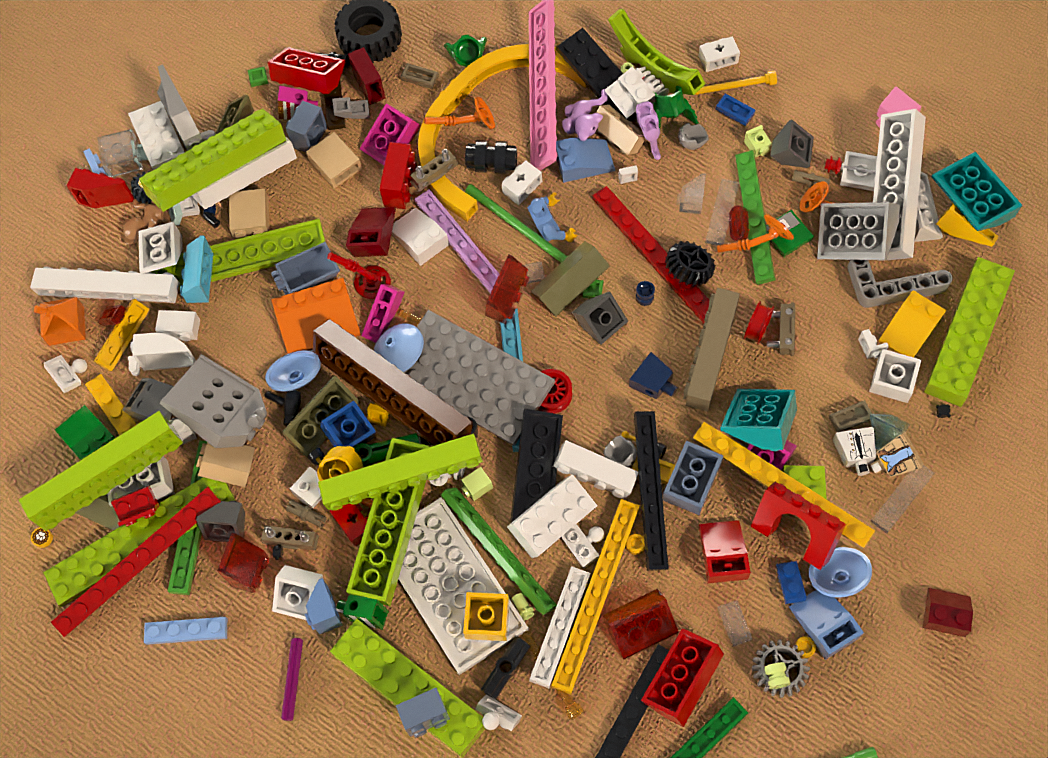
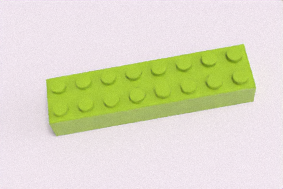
(212, 159)
(969, 332)
(100, 471)
(386, 535)
(401, 680)

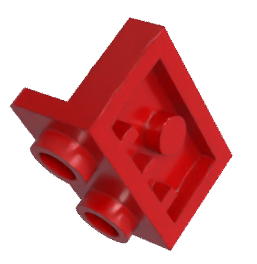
(135, 505)

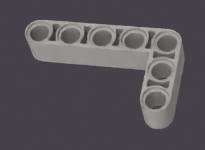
(894, 286)

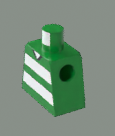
(364, 609)

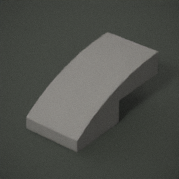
(350, 109)

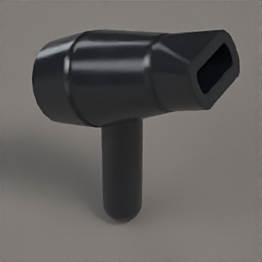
(290, 402)

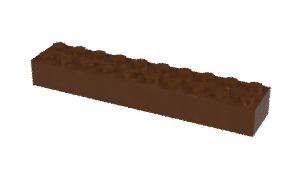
(388, 386)

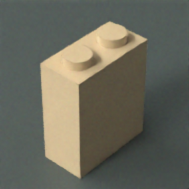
(334, 160)
(248, 213)
(226, 464)

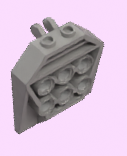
(179, 113)
(216, 404)

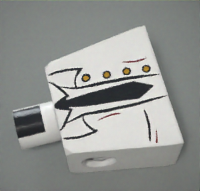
(856, 448)

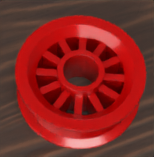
(758, 322)
(564, 386)

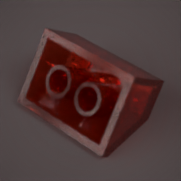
(507, 290)
(640, 623)

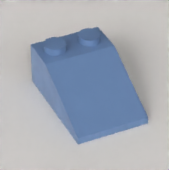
(583, 158)

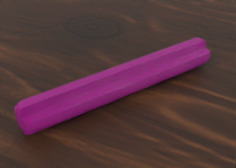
(292, 679)

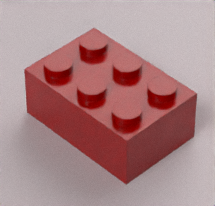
(396, 175)

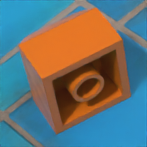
(62, 321)

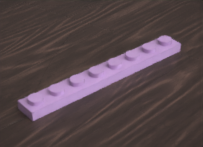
(459, 240)

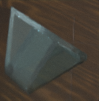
(886, 428)

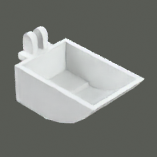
(157, 352)

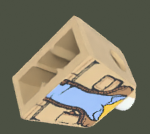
(897, 457)

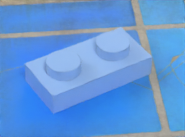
(94, 162)

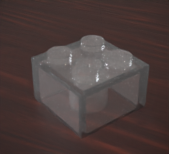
(119, 153)

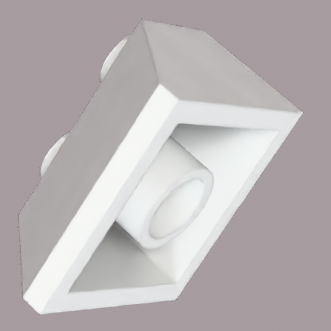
(293, 591)

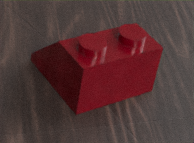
(948, 612)

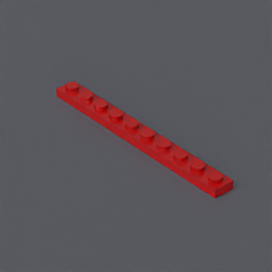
(650, 249)
(134, 563)

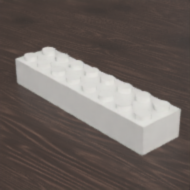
(899, 174)

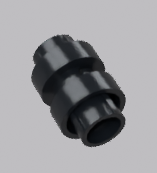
(482, 156)

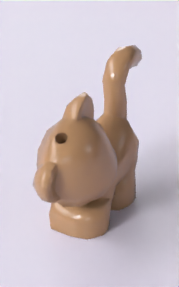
(152, 218)

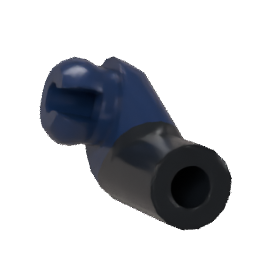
(209, 216)

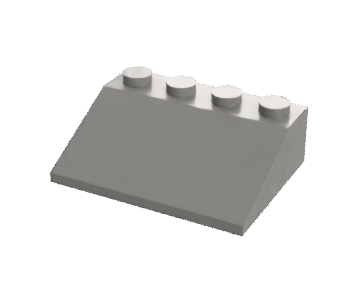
(857, 230)

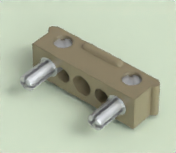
(433, 170)
(787, 330)
(308, 539)

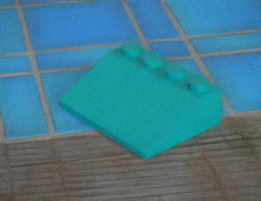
(977, 192)
(761, 417)

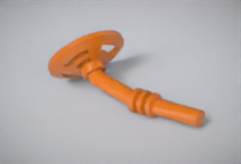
(481, 114)
(814, 198)
(776, 229)

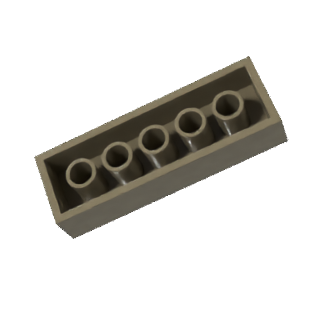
(713, 345)

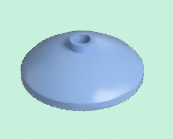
(400, 345)
(293, 371)
(843, 575)

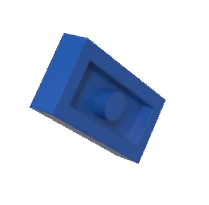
(735, 109)
(791, 582)

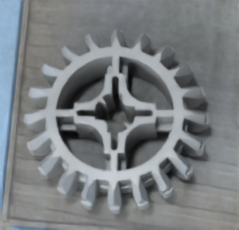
(777, 658)

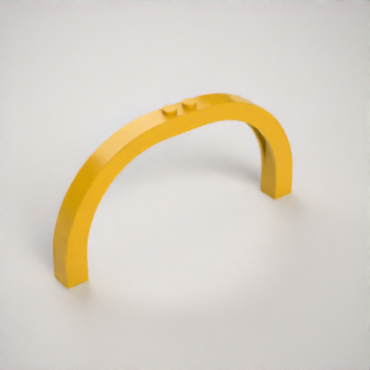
(449, 99)

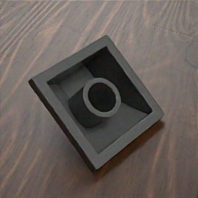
(793, 146)
(600, 317)
(222, 520)

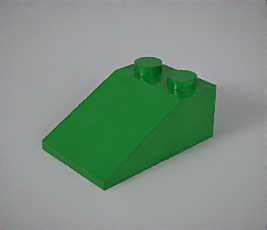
(84, 433)

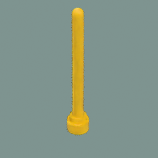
(769, 78)

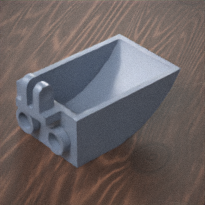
(305, 270)

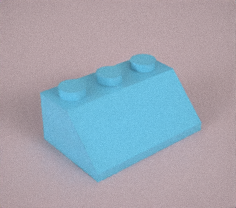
(197, 271)

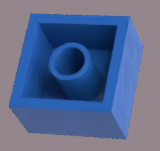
(348, 427)

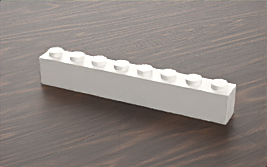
(105, 284)

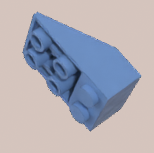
(826, 623)

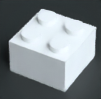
(895, 376)

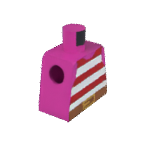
(289, 99)

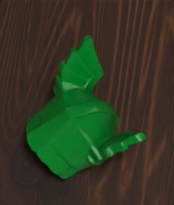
(466, 49)
(673, 105)

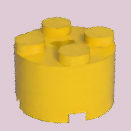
(338, 462)

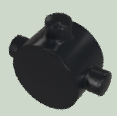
(943, 411)
(277, 552)

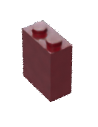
(367, 76)

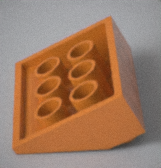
(309, 308)

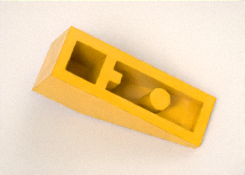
(957, 225)

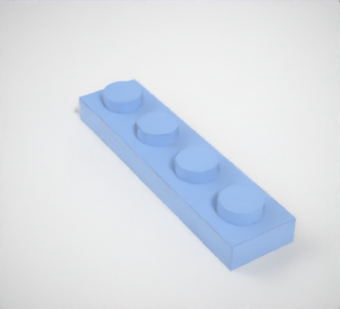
(185, 630)

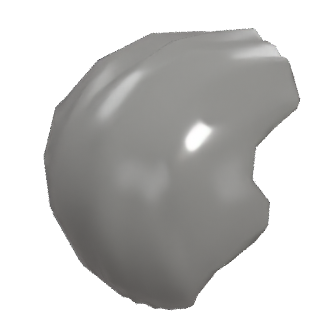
(692, 136)
(621, 451)

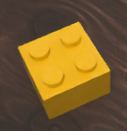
(486, 616)

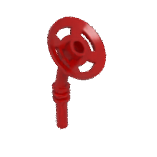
(371, 278)

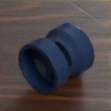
(645, 293)

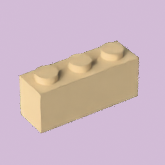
(619, 130)

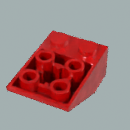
(98, 189)
(724, 552)

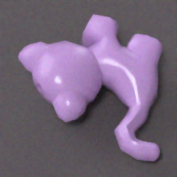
(579, 119)
(649, 123)

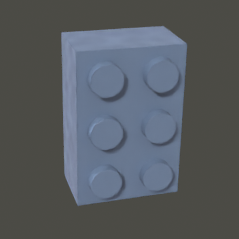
(692, 478)

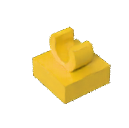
(377, 415)

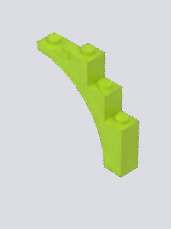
(639, 50)

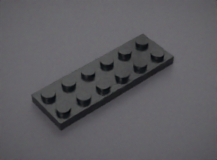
(591, 64)
(536, 459)

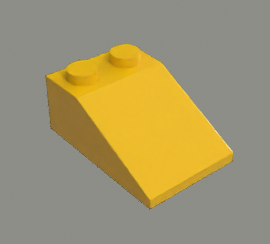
(912, 325)

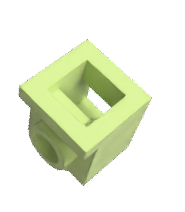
(757, 141)

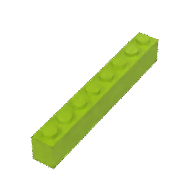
(400, 472)

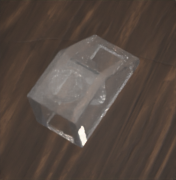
(692, 195)

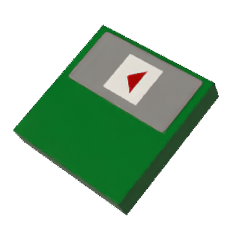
(799, 231)

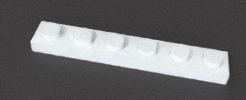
(559, 627)

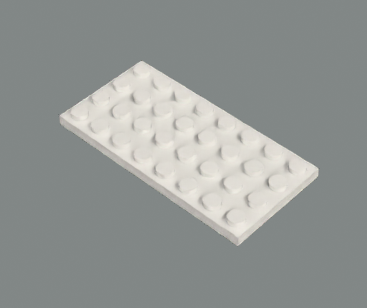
(439, 573)

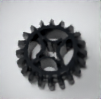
(690, 263)

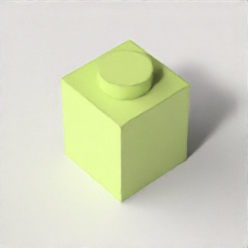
(476, 484)

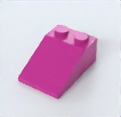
(389, 127)

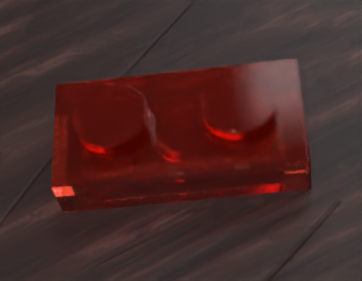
(112, 315)

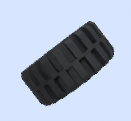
(367, 12)

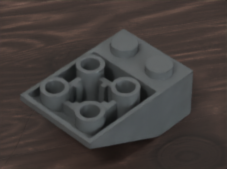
(147, 398)

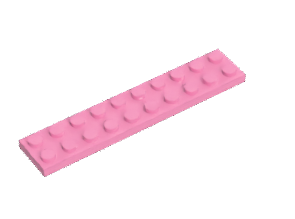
(542, 85)

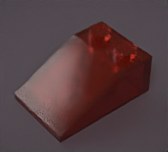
(243, 564)

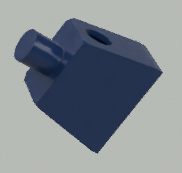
(653, 378)

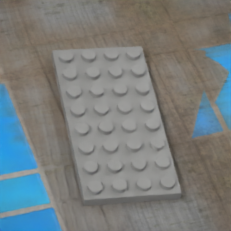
(477, 377)

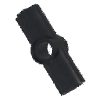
(497, 678)

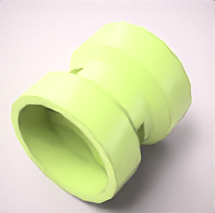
(777, 675)

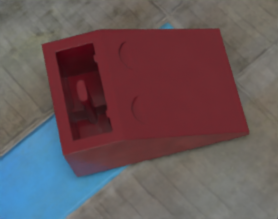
(371, 232)

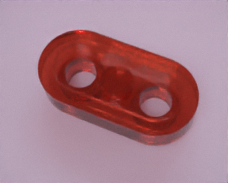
(738, 225)

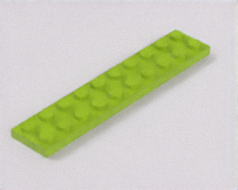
(256, 251)
(86, 567)

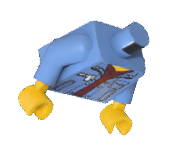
(546, 221)

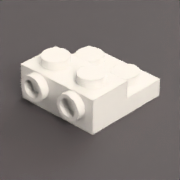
(630, 91)

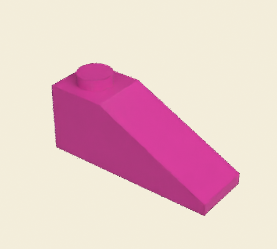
(382, 311)

